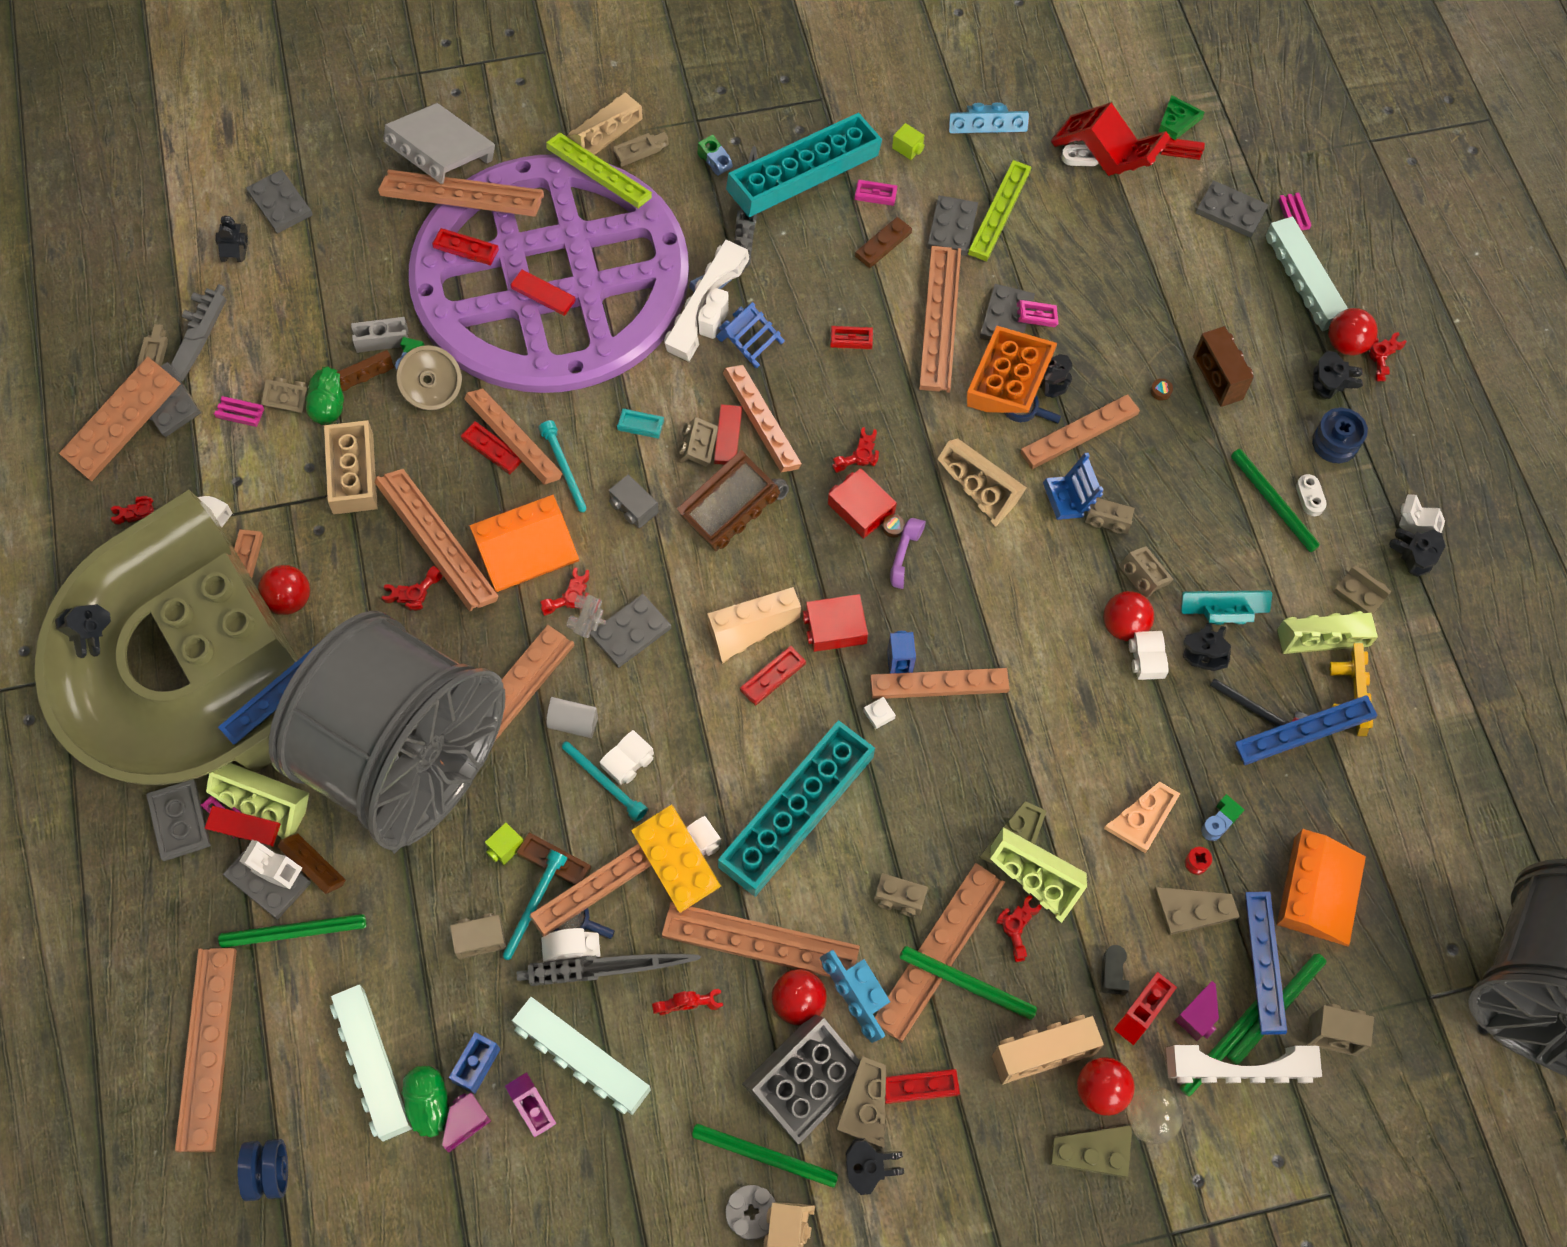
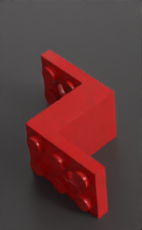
(1110, 139)

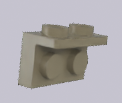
(285, 395)
(698, 441)
(1110, 516)
(1145, 571)
(1362, 590)
(900, 895)

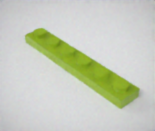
(599, 170)
(999, 211)

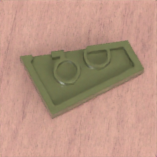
(1024, 822)
(1095, 1151)

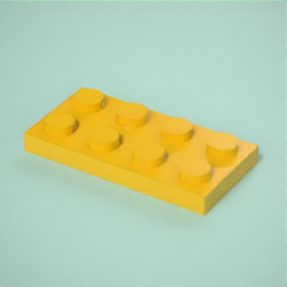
(676, 858)

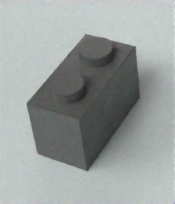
(633, 501)

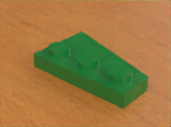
(1179, 117)

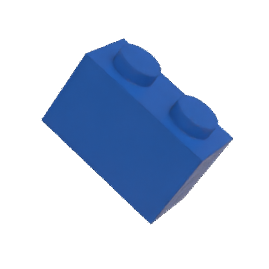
(901, 652)
(474, 1063)

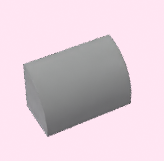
(572, 717)

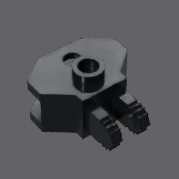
(232, 239)
(1057, 373)
(1334, 375)
(1420, 551)
(82, 624)
(1209, 647)
(872, 1165)

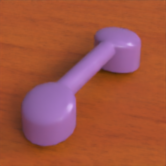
(911, 531)

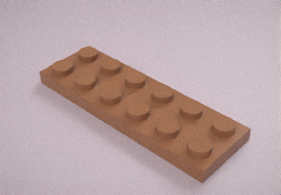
(119, 418)

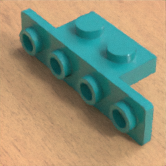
(1227, 605)

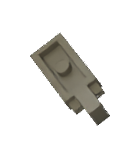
(640, 148)
(154, 346)

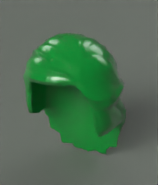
(324, 396)
(425, 1100)

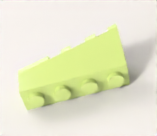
(1326, 632)
(259, 796)
(1039, 872)

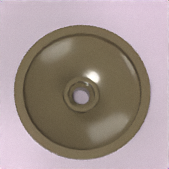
(439, 367)

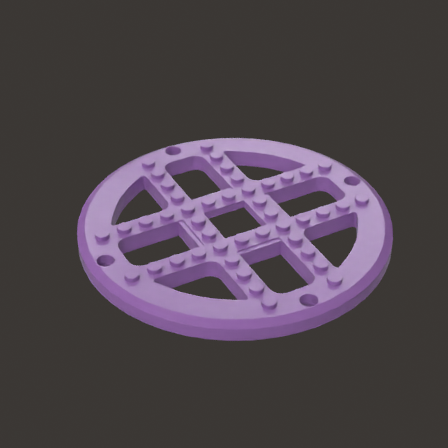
(542, 370)

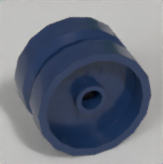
(1339, 435)
(263, 1170)

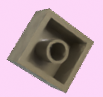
(1340, 1030)

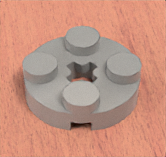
(739, 1202)

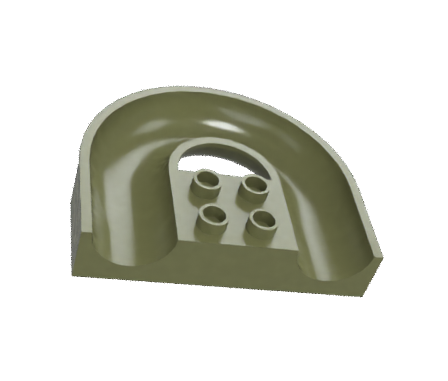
(214, 622)

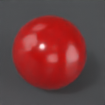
(1353, 331)
(284, 589)
(1128, 614)
(798, 996)
(1105, 1086)

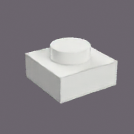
(879, 713)

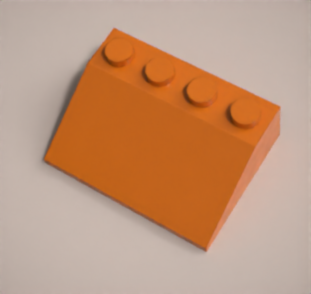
(1010, 372)
(524, 543)
(1321, 888)

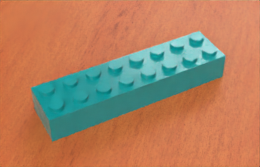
(803, 164)
(796, 808)

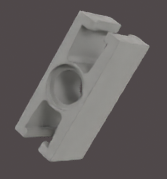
(368, 336)

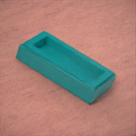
(640, 423)

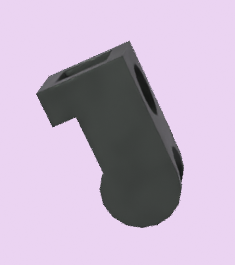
(1112, 971)

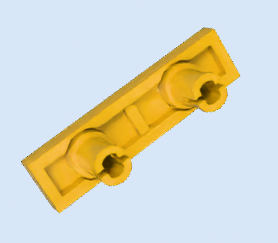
(1361, 679)

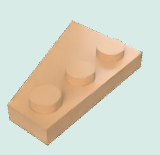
(1144, 818)

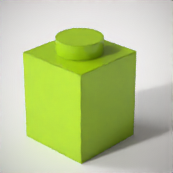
(908, 141)
(503, 844)

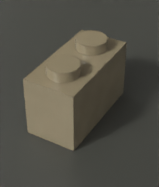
(478, 936)

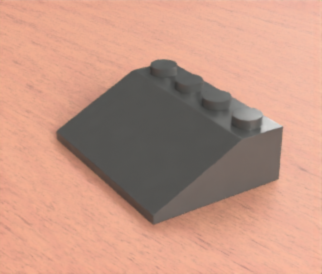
(804, 1078)

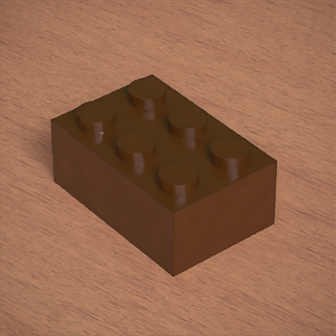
(1223, 366)

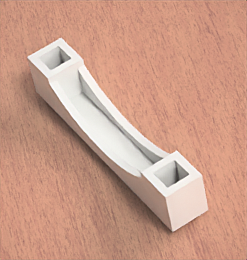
(1297, 1063)

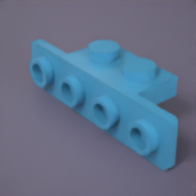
(988, 119)
(860, 992)

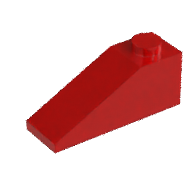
(1145, 1008)

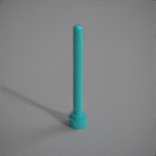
(549, 431)
(635, 809)
(554, 862)

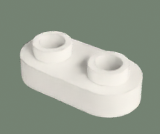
(1078, 156)
(1311, 493)

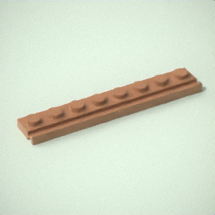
(461, 193)
(940, 319)
(436, 539)
(532, 671)
(755, 939)
(942, 944)
(206, 1051)

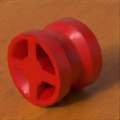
(1195, 865)

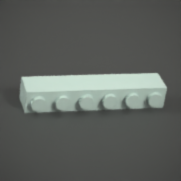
(1305, 271)
(581, 1056)
(371, 1063)

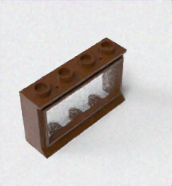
(729, 501)

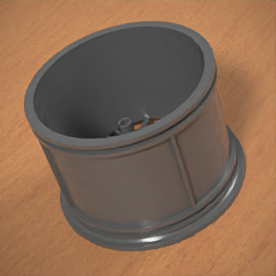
(377, 717)
(1526, 988)

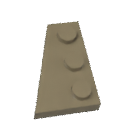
(1194, 909)
(865, 1104)

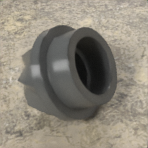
(783, 487)

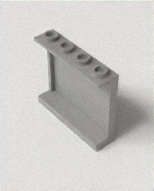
(437, 141)

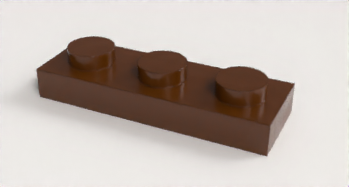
(883, 242)
(365, 370)
(536, 850)
(312, 863)

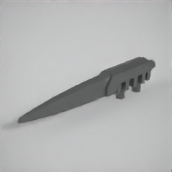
(744, 224)
(198, 329)
(590, 967)

